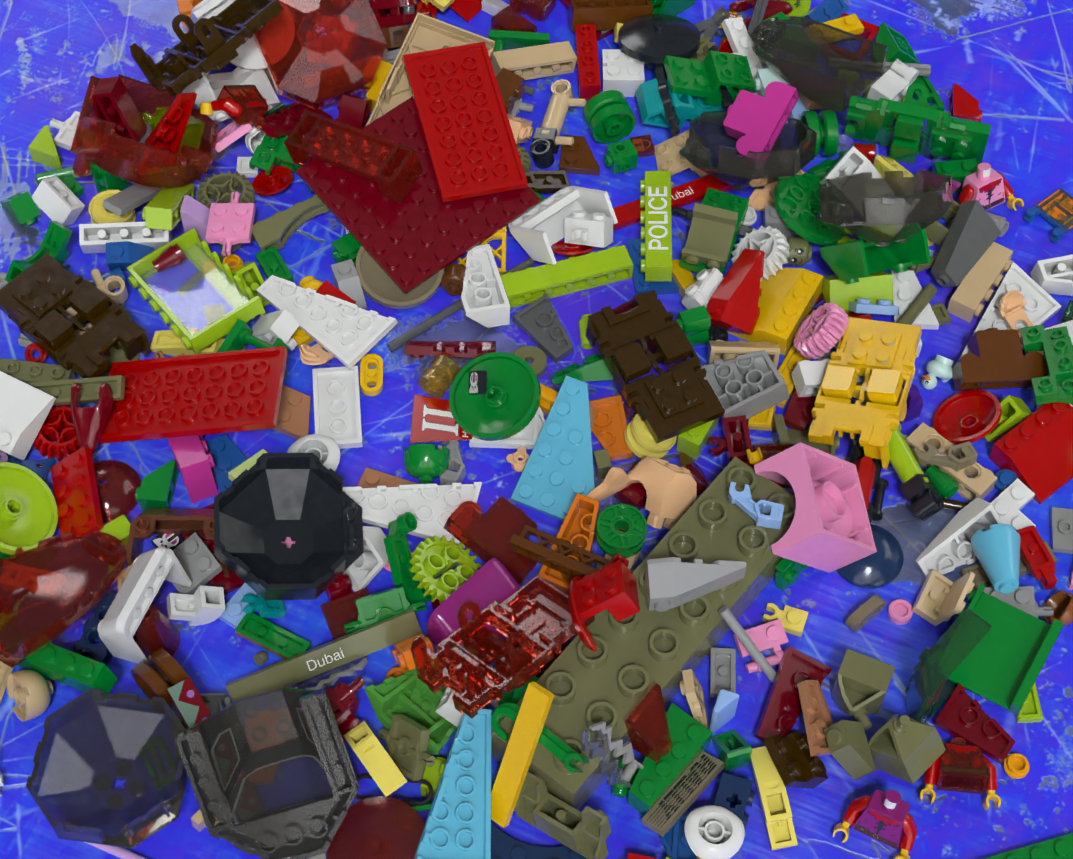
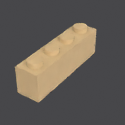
(536, 60)
(979, 283)

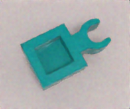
(266, 608)

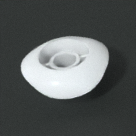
(321, 446)
(714, 832)

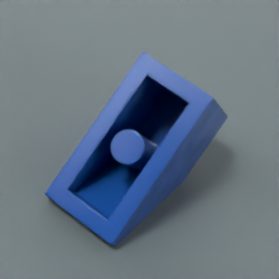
(125, 253)

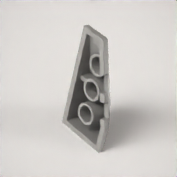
(675, 582)

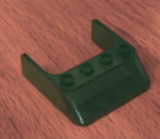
(929, 682)

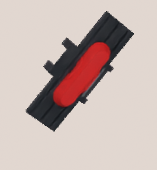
(869, 476)

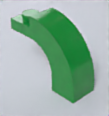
(53, 244)

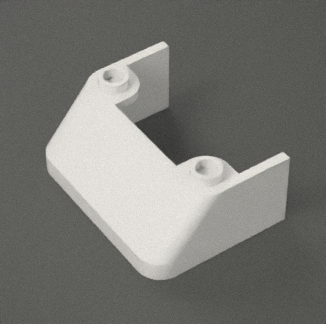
(544, 223)
(134, 600)

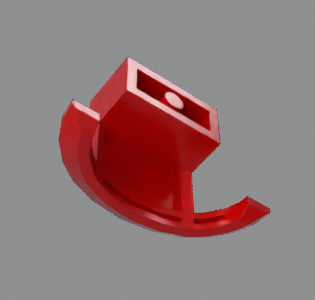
(607, 588)

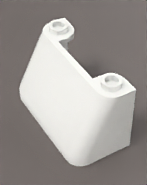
(210, 86)

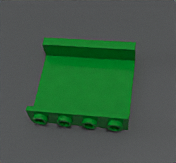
(1009, 655)

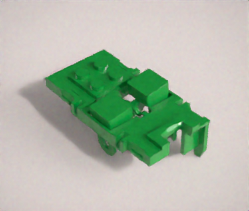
(948, 135)

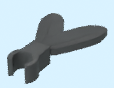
(710, 25)

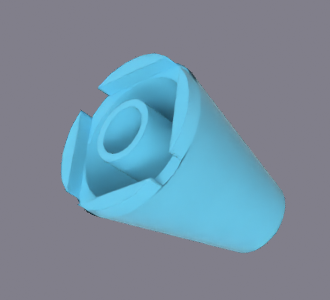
(999, 555)

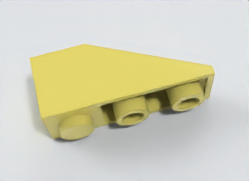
(375, 758)

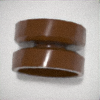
(159, 675)

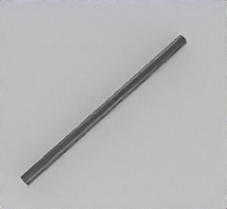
(417, 330)

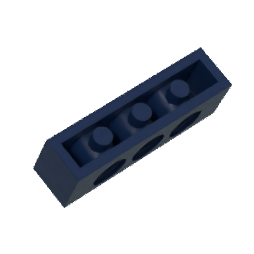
(85, 645)

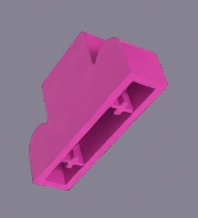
(759, 119)

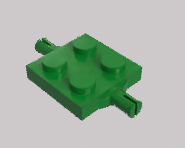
(380, 607)

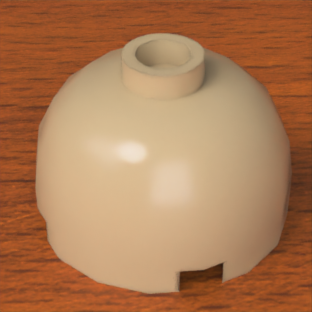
(30, 693)

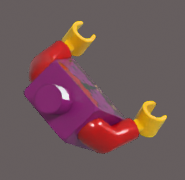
(883, 819)

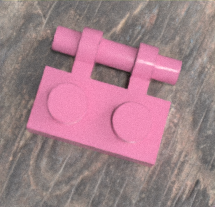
(766, 637)

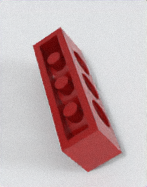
(587, 61)

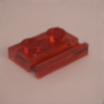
(341, 612)

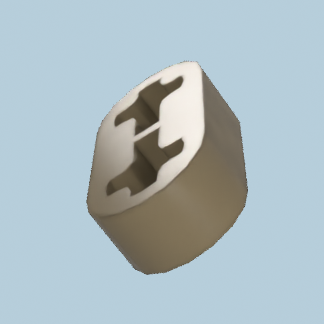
(865, 613)

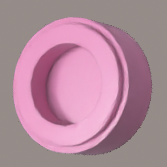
(900, 612)

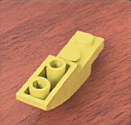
(773, 800)

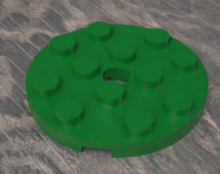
(794, 201)

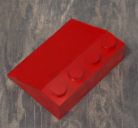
(1039, 450)

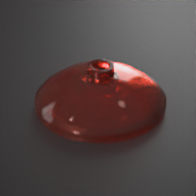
(119, 491)

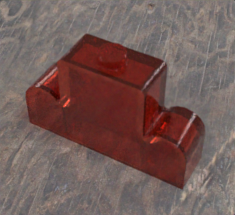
(490, 534)

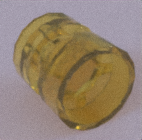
(438, 376)

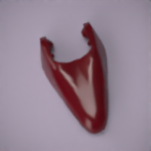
(773, 8)
(90, 420)

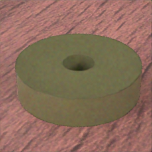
(534, 355)

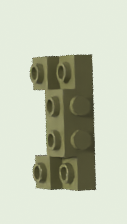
(578, 830)

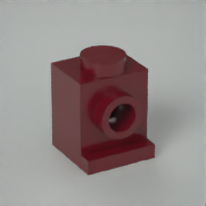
(339, 588)

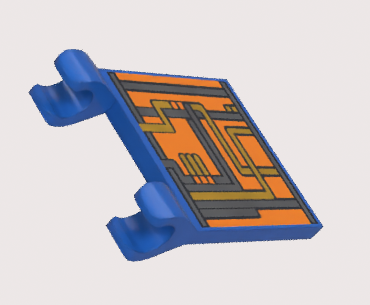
(1056, 210)

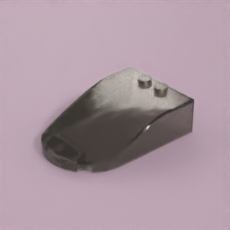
(819, 59)

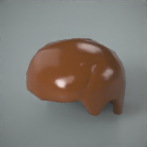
(1062, 607)

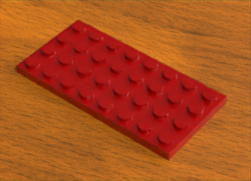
(464, 122)
(197, 395)

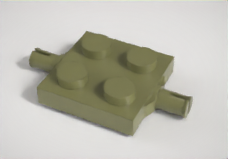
(408, 746)

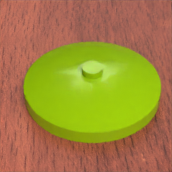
(26, 509)

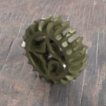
(222, 185)

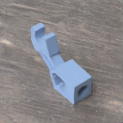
(744, 501)

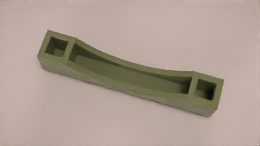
(279, 228)

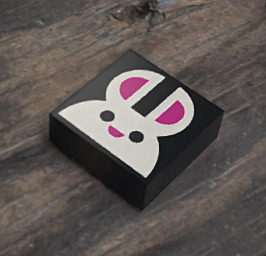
(477, 382)
(168, 541)

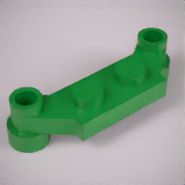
(399, 557)

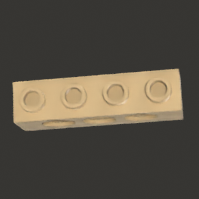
(969, 488)

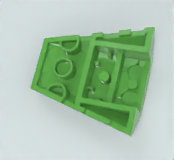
(414, 700)

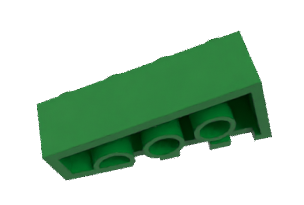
(688, 742)

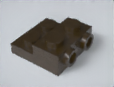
(794, 761)

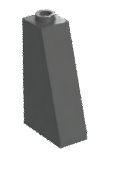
(964, 244)

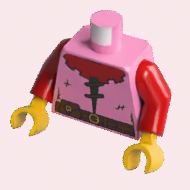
(988, 188)

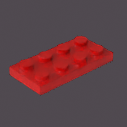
(77, 494)

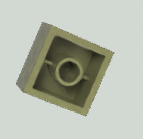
(861, 686)
(905, 747)

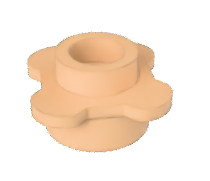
(513, 458)

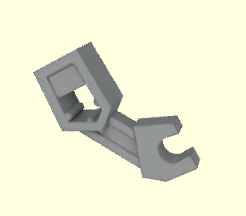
(455, 464)

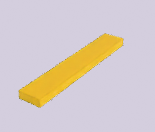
(519, 752)

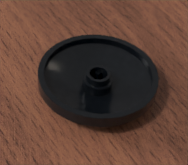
(658, 35)

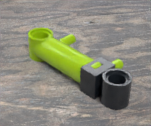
(915, 484)

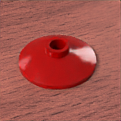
(277, 181)
(570, 250)

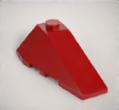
(171, 127)
(737, 296)

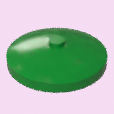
(509, 401)

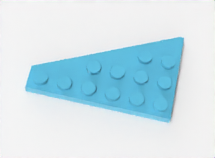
(561, 456)

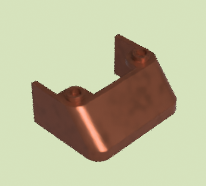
(169, 522)

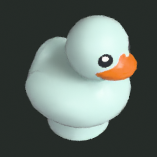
(940, 368)

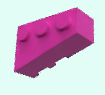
(194, 466)

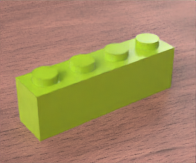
(165, 207)

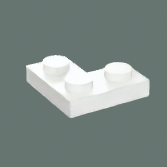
(1011, 502)

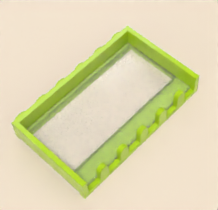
(197, 296)

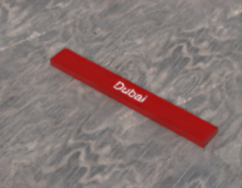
(680, 197)

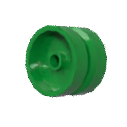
(609, 117)
(826, 128)

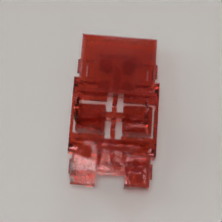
(532, 616)

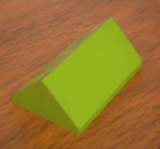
(874, 287)

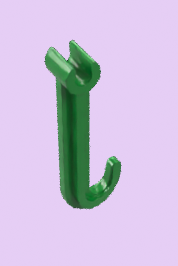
(547, 738)

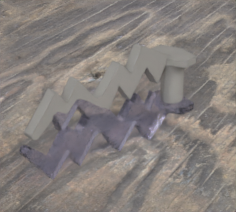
(330, 676)
(615, 774)

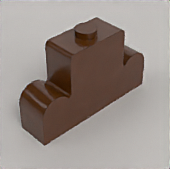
(997, 362)

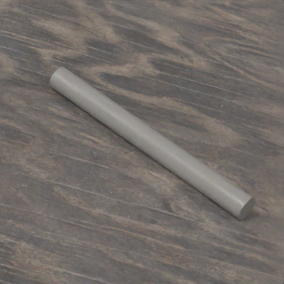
(748, 643)

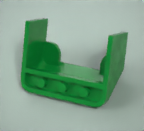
(859, 259)

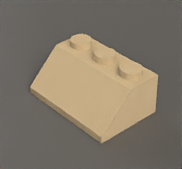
(731, 349)

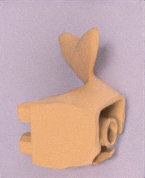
(668, 489)

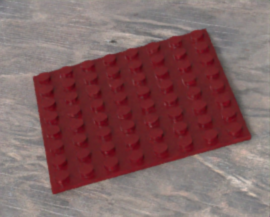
(422, 232)

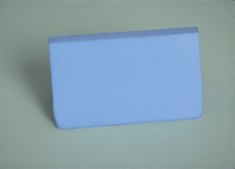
(724, 709)

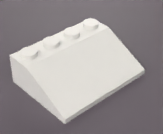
(21, 415)

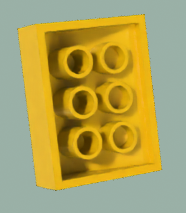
(784, 306)

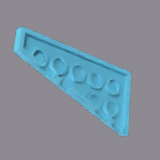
(462, 804)

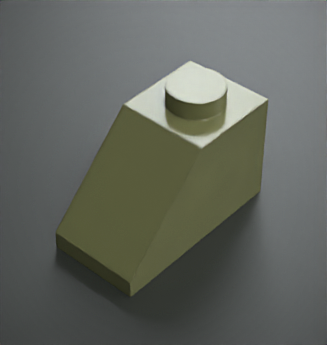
(850, 748)

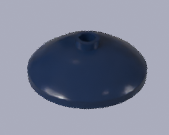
(878, 568)

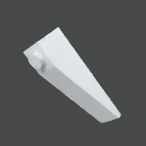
(483, 289)
(953, 543)

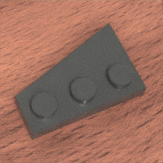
(542, 325)

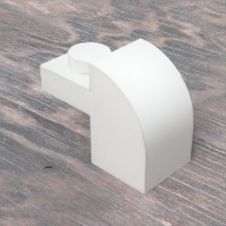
(197, 609)

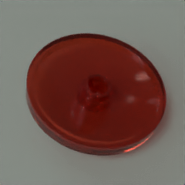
(378, 830)

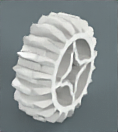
(769, 241)

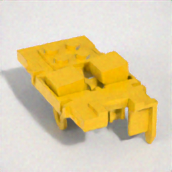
(886, 358)

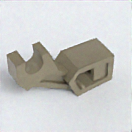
(933, 457)

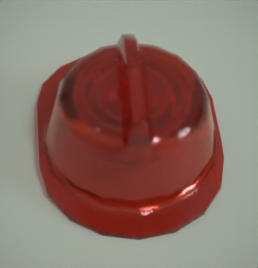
(688, 463)

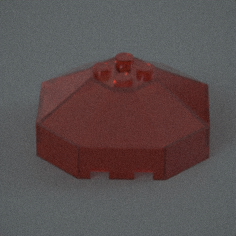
(323, 68)

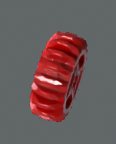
(59, 430)

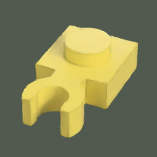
(791, 618)

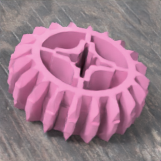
(821, 331)

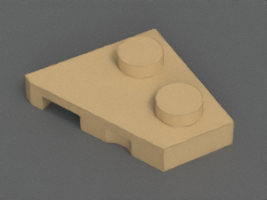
(694, 694)

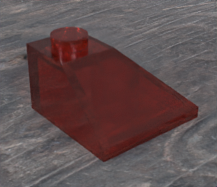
(649, 726)

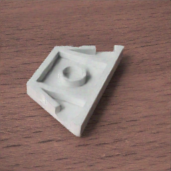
(525, 438)

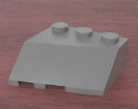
(746, 384)

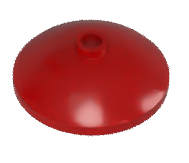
(967, 416)

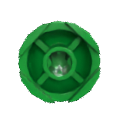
(426, 462)

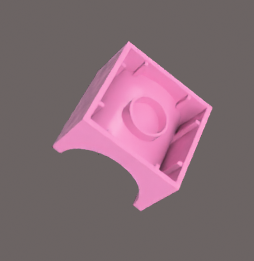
(830, 510)

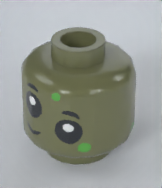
(799, 251)

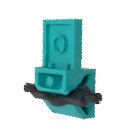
(668, 109)

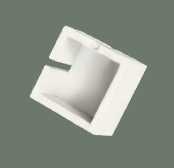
(621, 72)

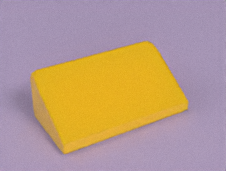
(682, 277)

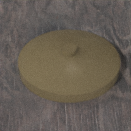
(385, 292)

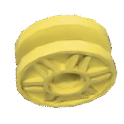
(101, 215)
(642, 442)

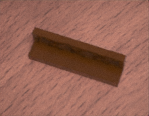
(553, 559)

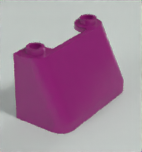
(484, 587)

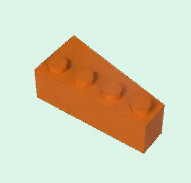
(577, 529)

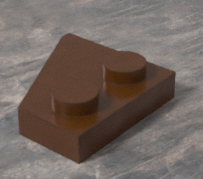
(578, 158)

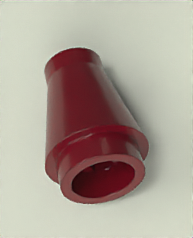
(169, 258)

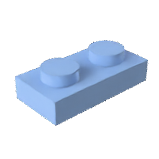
(864, 305)
(234, 608)

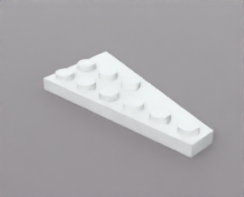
(1039, 304)
(330, 321)
(427, 502)

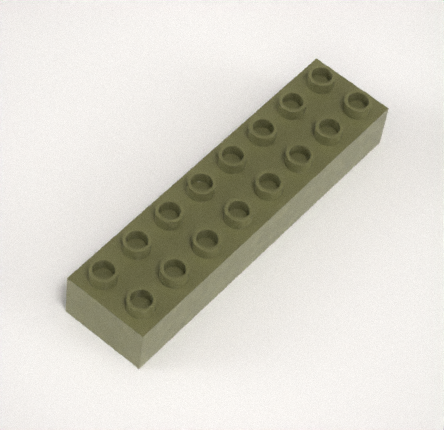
(655, 644)

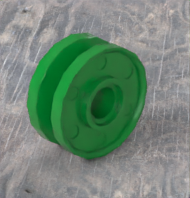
(625, 518)

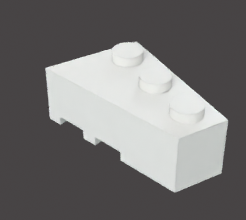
(1055, 275)

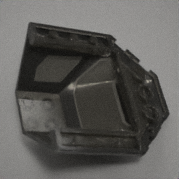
(271, 773)

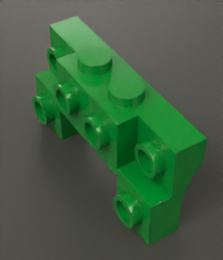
(271, 152)
(1058, 359)

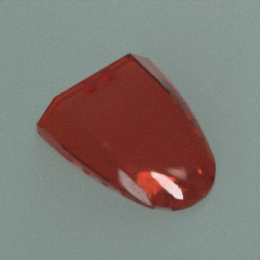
(53, 589)

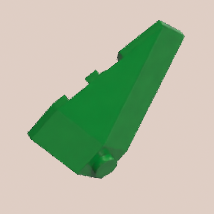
(591, 369)

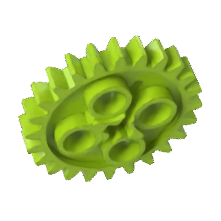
(437, 558)

